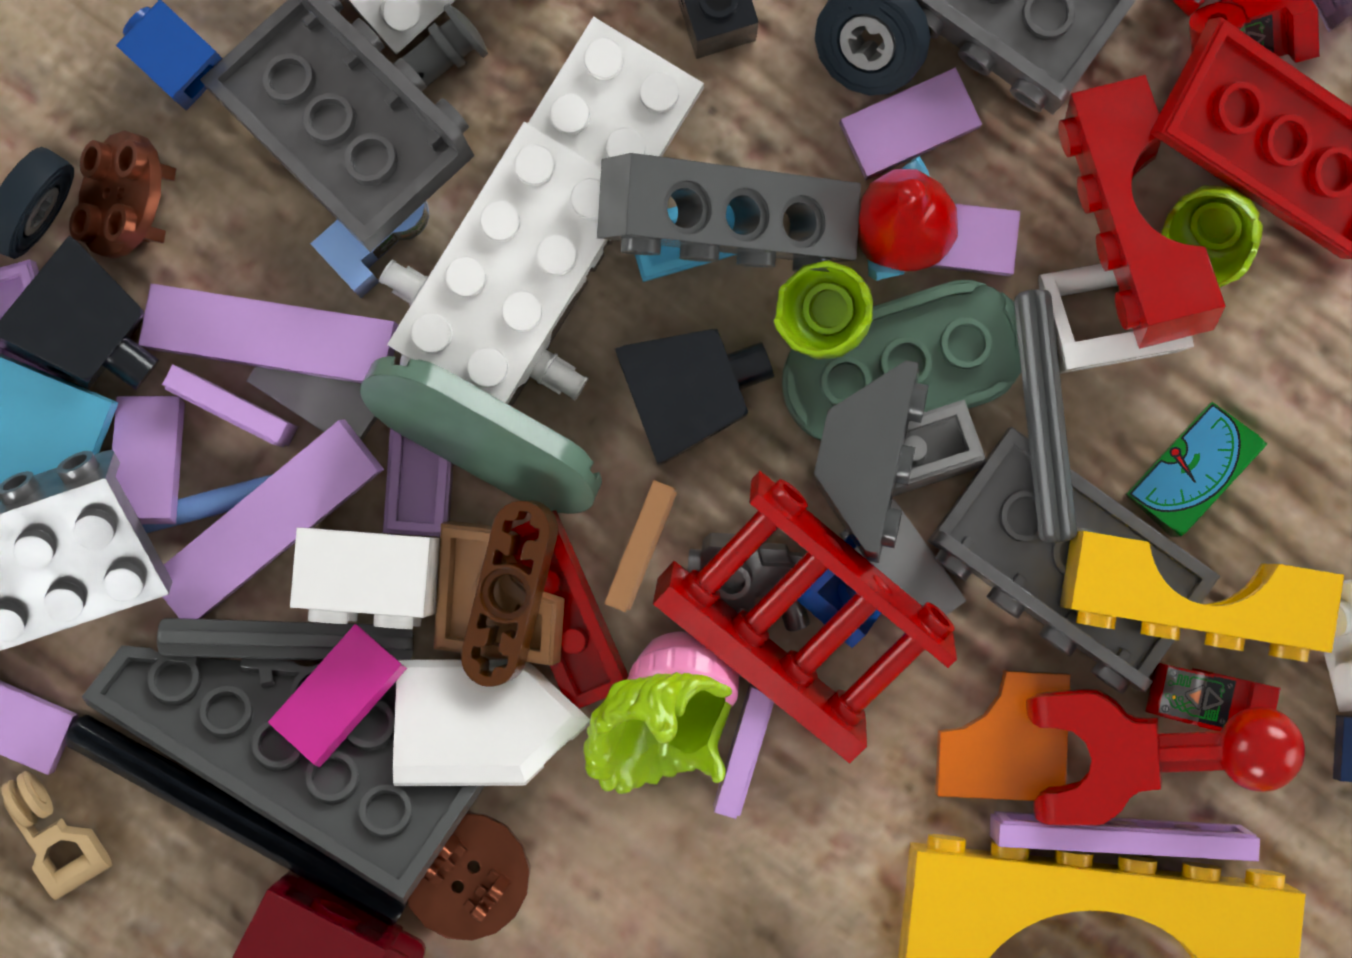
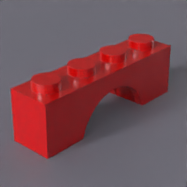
(1162, 283)

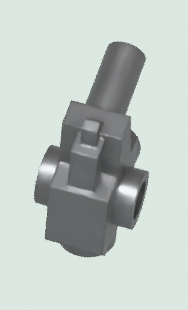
(754, 577)

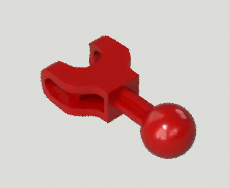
(1128, 755)

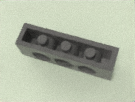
(637, 194)

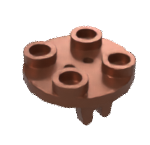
(119, 195)
(489, 895)

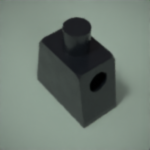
(77, 322)
(689, 387)

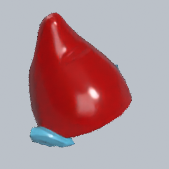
(906, 222)

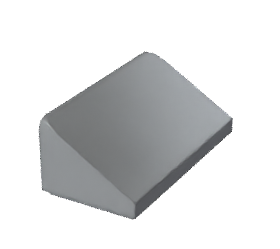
(944, 446)

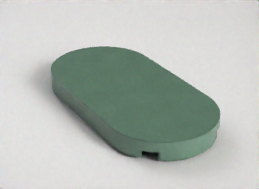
(955, 332)
(480, 434)

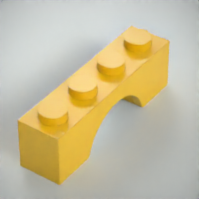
(1279, 605)

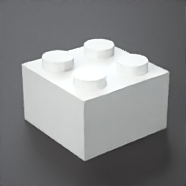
(365, 573)

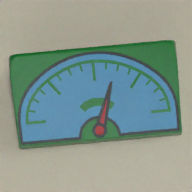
(1195, 470)

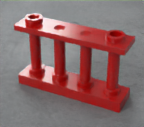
(792, 677)

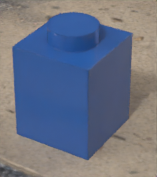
(168, 52)

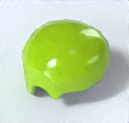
(1222, 223)
(824, 311)

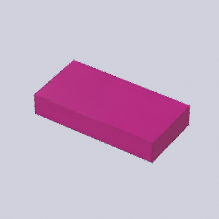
(337, 695)

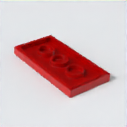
(1265, 133)

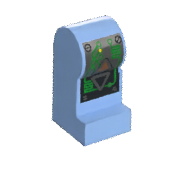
(353, 260)

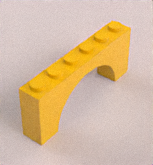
(976, 899)

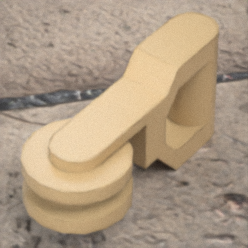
(28, 801)

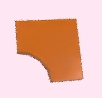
(1002, 750)

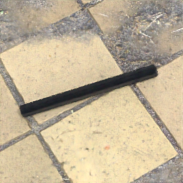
(225, 814)

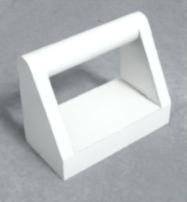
(1101, 350)

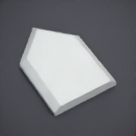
(477, 734)

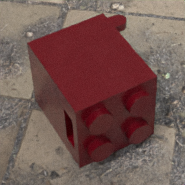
(310, 922)

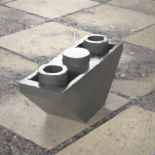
(866, 456)

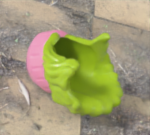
(662, 716)

